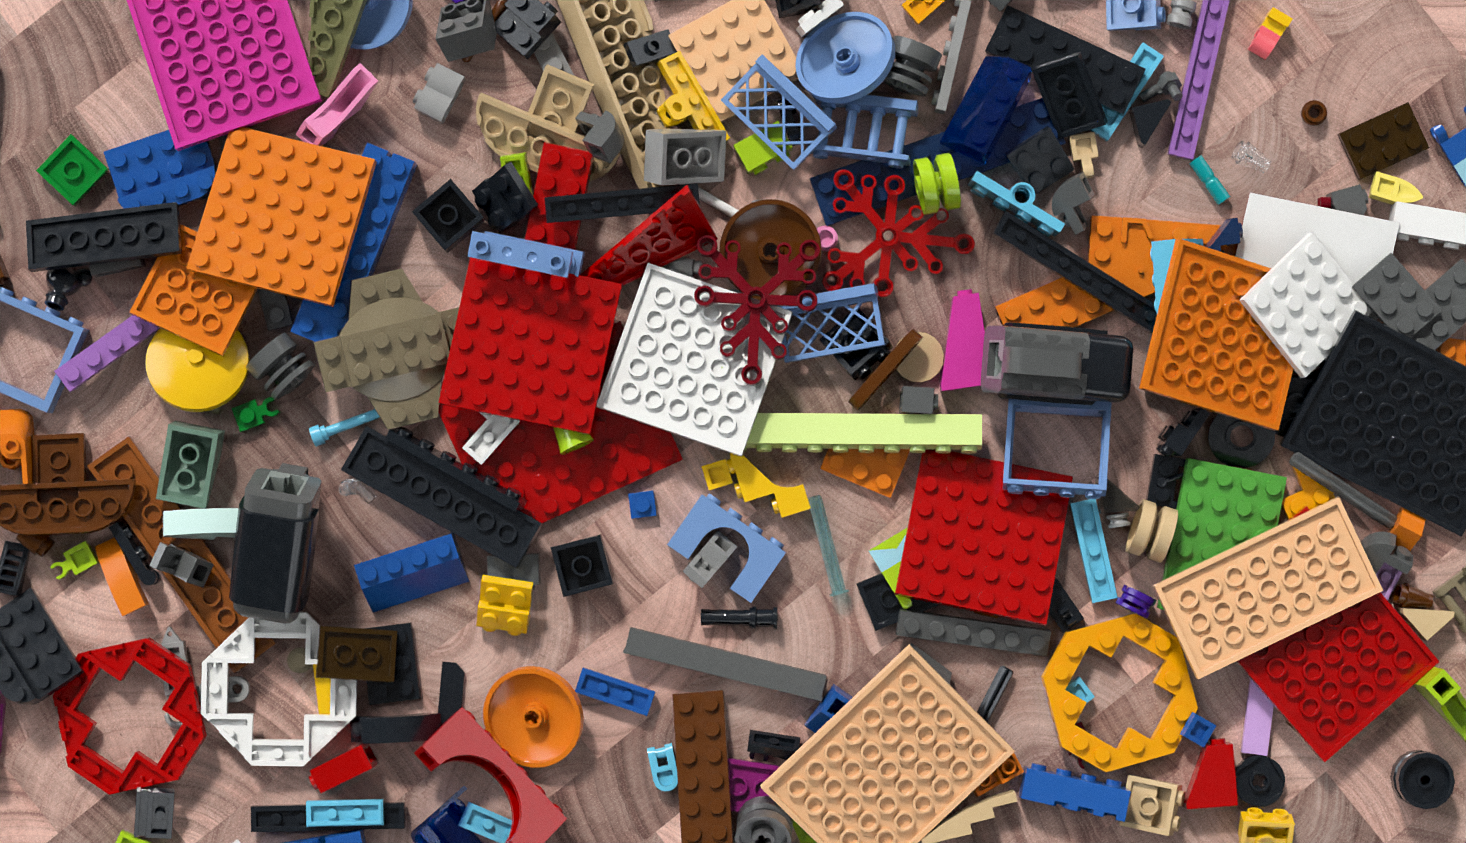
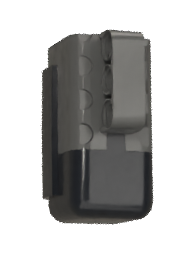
(1056, 364)

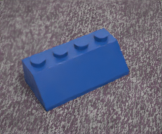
(412, 572)

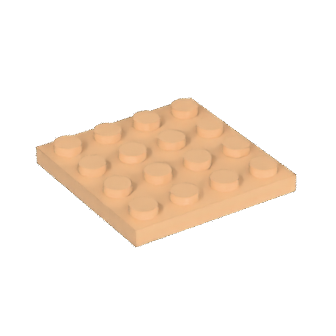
(725, 47)

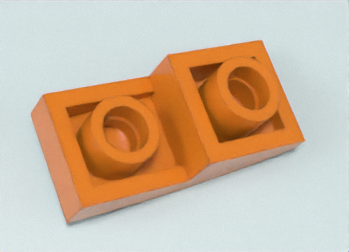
(1006, 771)

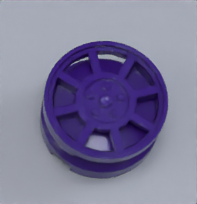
(1136, 598)

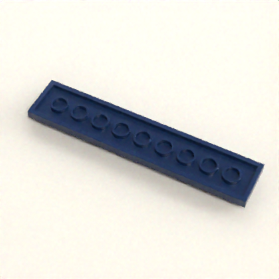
(1024, 123)

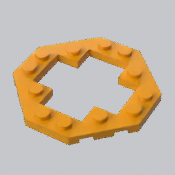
(1066, 707)

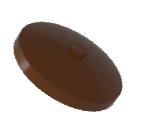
(759, 231)

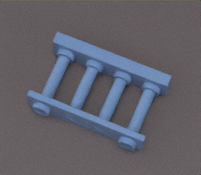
(879, 107)
(525, 254)

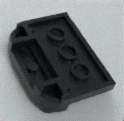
(33, 652)

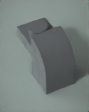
(602, 134)
(1068, 197)
(1381, 548)
(181, 564)

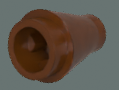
(1412, 597)

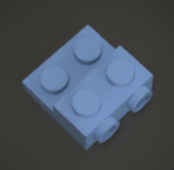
(1134, 14)

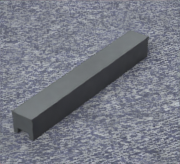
(725, 663)

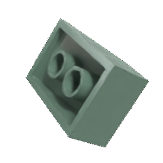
(189, 463)

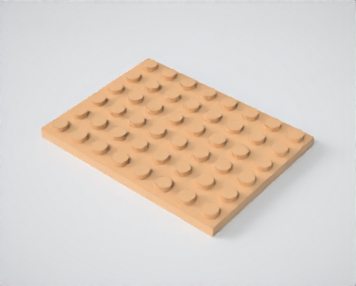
(889, 760)

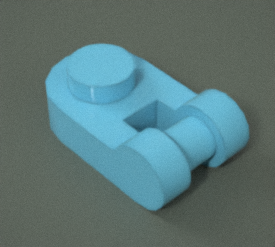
(663, 776)

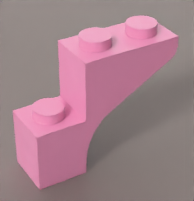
(339, 107)

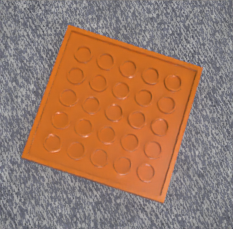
(282, 215)
(1209, 345)

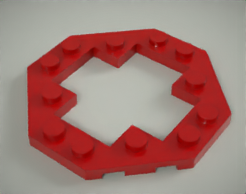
(181, 704)

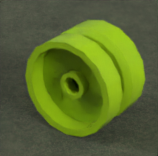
(936, 183)

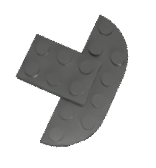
(1406, 307)

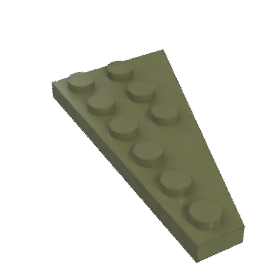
(331, 38)

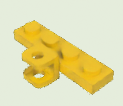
(688, 98)

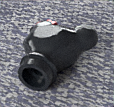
(65, 283)

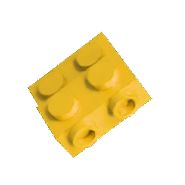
(504, 605)
(1264, 827)

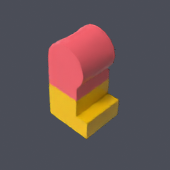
(1269, 33)

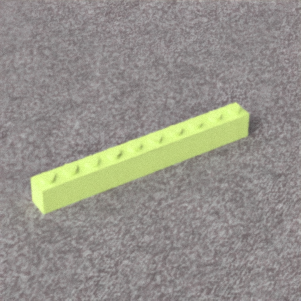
(866, 432)

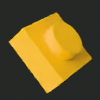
(717, 474)

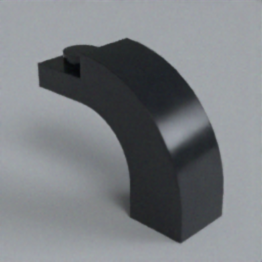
(394, 728)

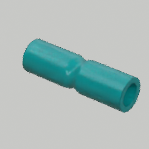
(1211, 182)

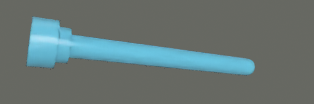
(321, 433)

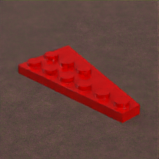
(658, 240)

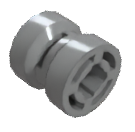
(1181, 13)

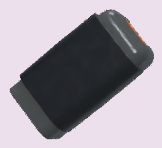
(275, 544)

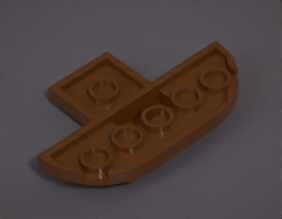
(60, 496)

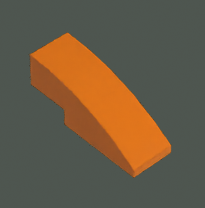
(121, 577)

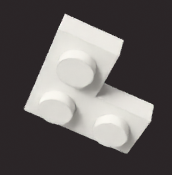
(811, 19)

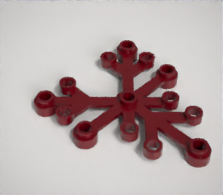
(754, 329)

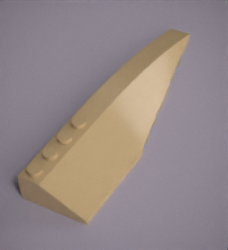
(626, 92)

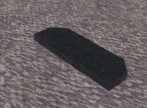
(450, 690)

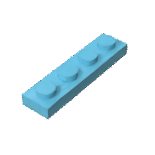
(1146, 58)
(1093, 550)

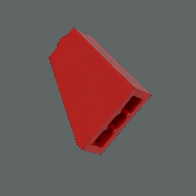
(342, 767)
(1213, 777)

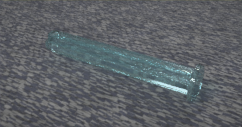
(826, 545)

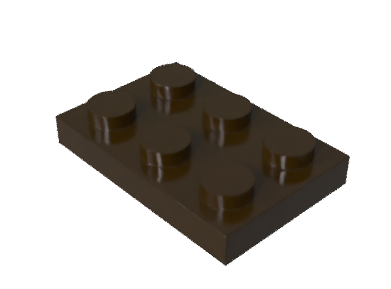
(1383, 141)
(356, 654)

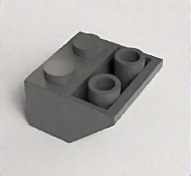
(466, 29)

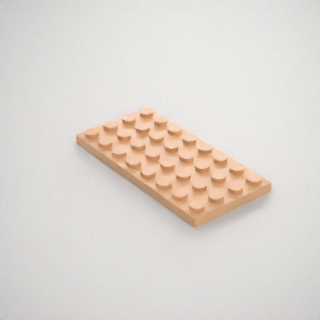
(1267, 588)

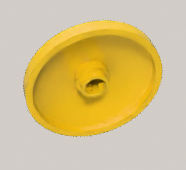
(194, 376)

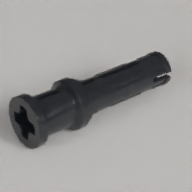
(752, 617)

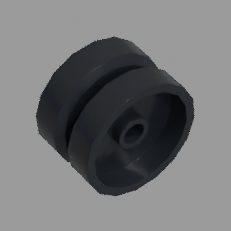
(1438, 779)

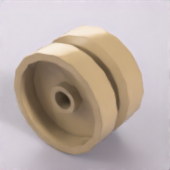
(1152, 531)

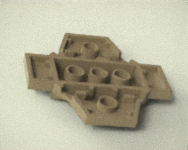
(390, 349)

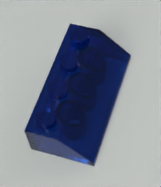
(987, 107)

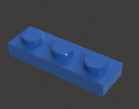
(614, 691)

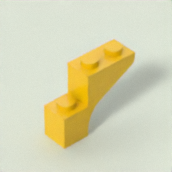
(754, 484)

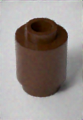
(36, 544)

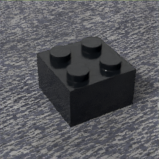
(448, 215)
(582, 565)

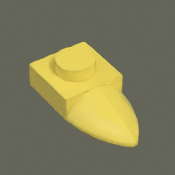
(1393, 189)

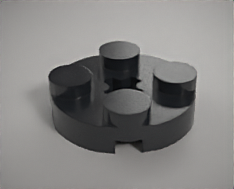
(1273, 780)

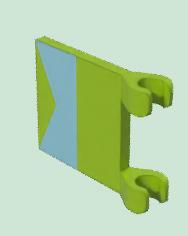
(888, 558)

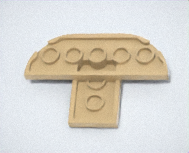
(549, 120)

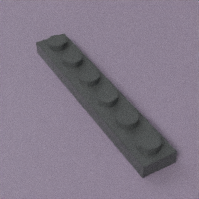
(973, 632)

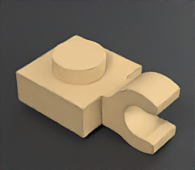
(1084, 149)

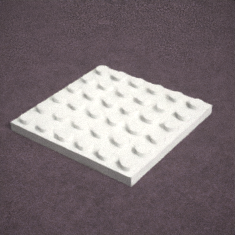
(672, 364)

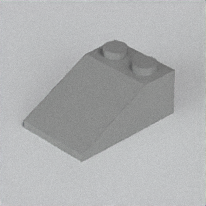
(684, 156)

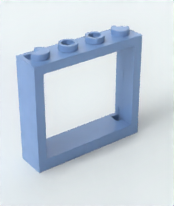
(74, 347)
(1065, 489)

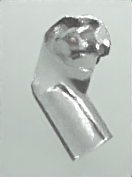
(355, 487)

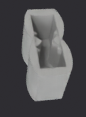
(439, 93)

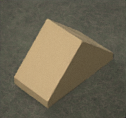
(1425, 621)

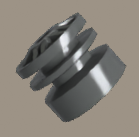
(910, 63)
(280, 366)

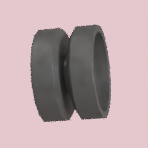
(763, 822)

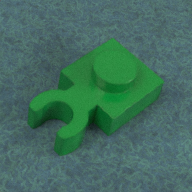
(251, 414)

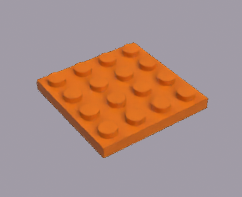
(192, 303)

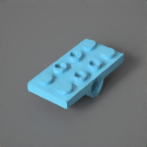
(1005, 199)

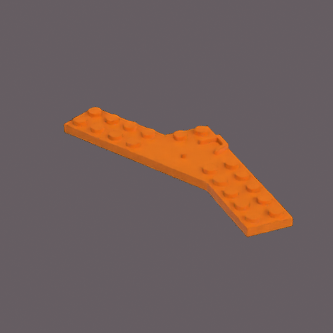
(1117, 248)

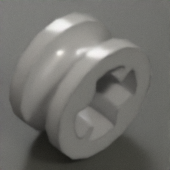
(1118, 520)

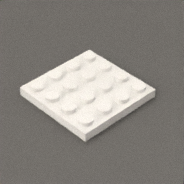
(1304, 304)

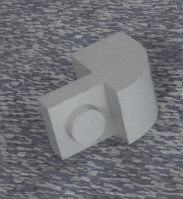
(709, 559)

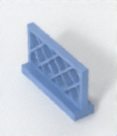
(794, 96)
(832, 301)

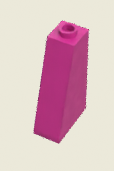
(963, 343)

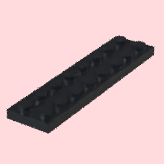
(441, 498)

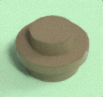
(296, 660)

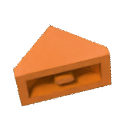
(1407, 528)

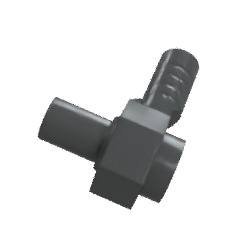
(1167, 84)

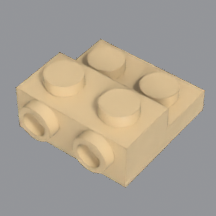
(1153, 805)

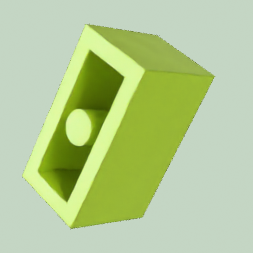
(756, 153)

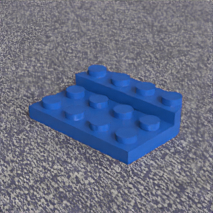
(157, 173)

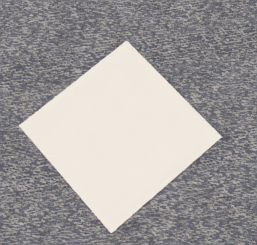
(1277, 225)

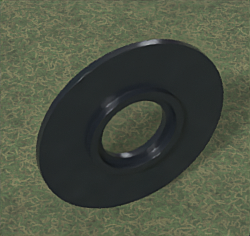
(1237, 456)

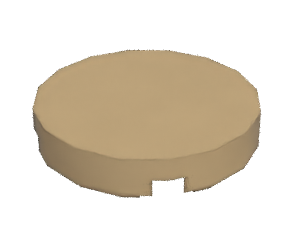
(923, 361)

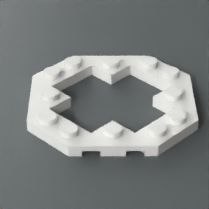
(238, 727)

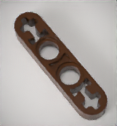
(885, 369)

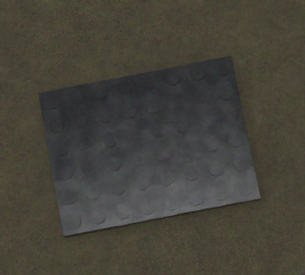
(1389, 421)

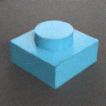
(1079, 689)

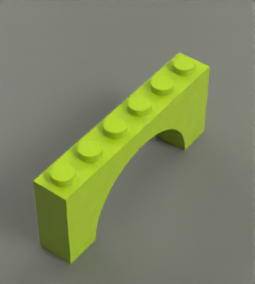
(1445, 698)

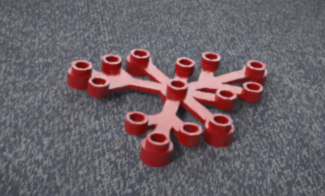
(918, 238)

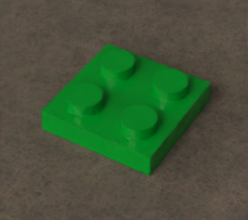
(72, 170)

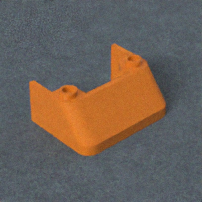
(16, 439)

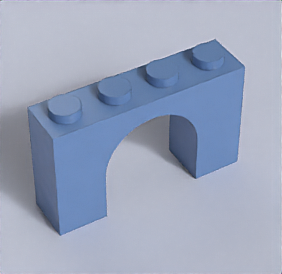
(763, 553)

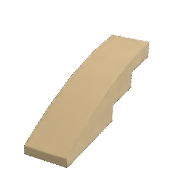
(959, 822)

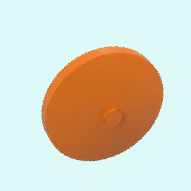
(534, 716)

